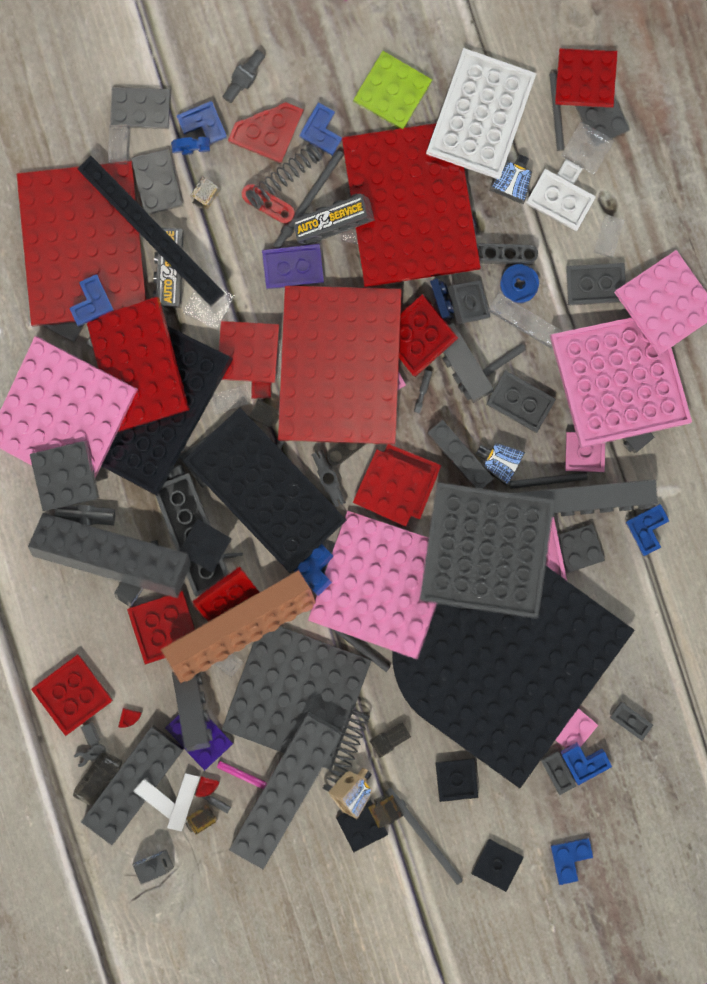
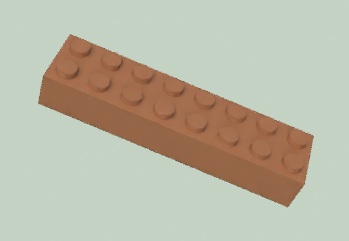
(239, 627)

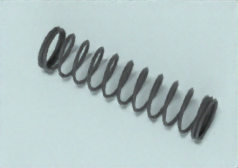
(259, 201)
(364, 716)

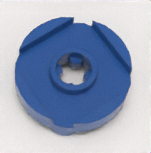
(188, 145)
(524, 274)

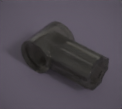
(387, 741)

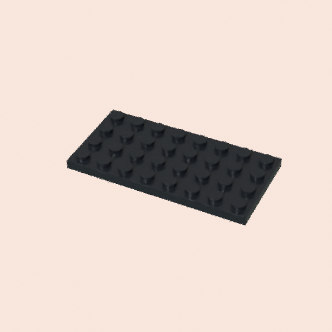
(151, 450)
(264, 490)

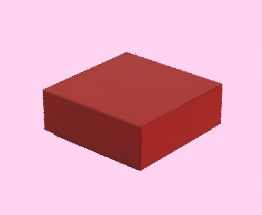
(260, 390)

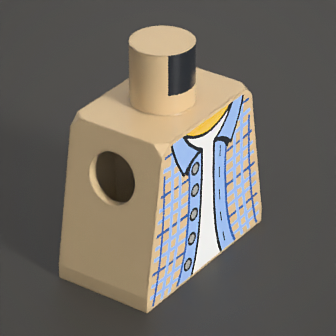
(352, 792)

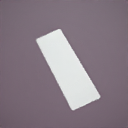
(155, 798)
(183, 802)

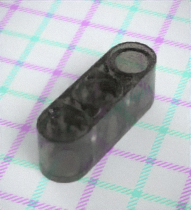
(345, 453)
(97, 778)

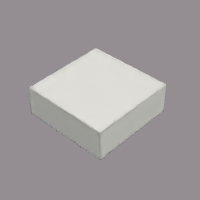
(569, 171)

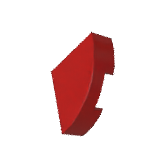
(128, 718)
(206, 787)

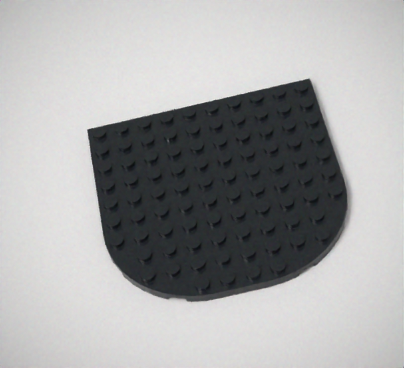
(511, 680)

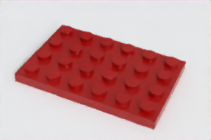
(138, 351)

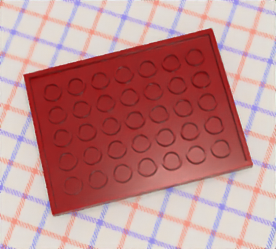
(417, 207)
(75, 235)
(340, 365)

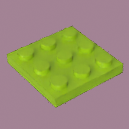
(392, 90)

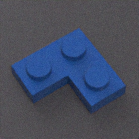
(203, 117)
(316, 132)
(96, 303)
(643, 526)
(312, 567)
(584, 767)
(566, 854)

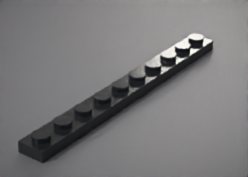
(151, 231)

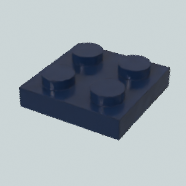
(441, 291)

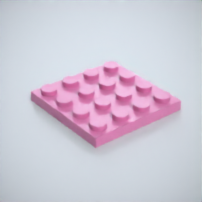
(665, 302)

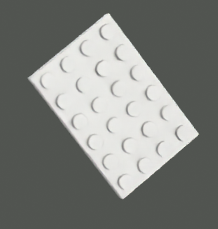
(481, 113)

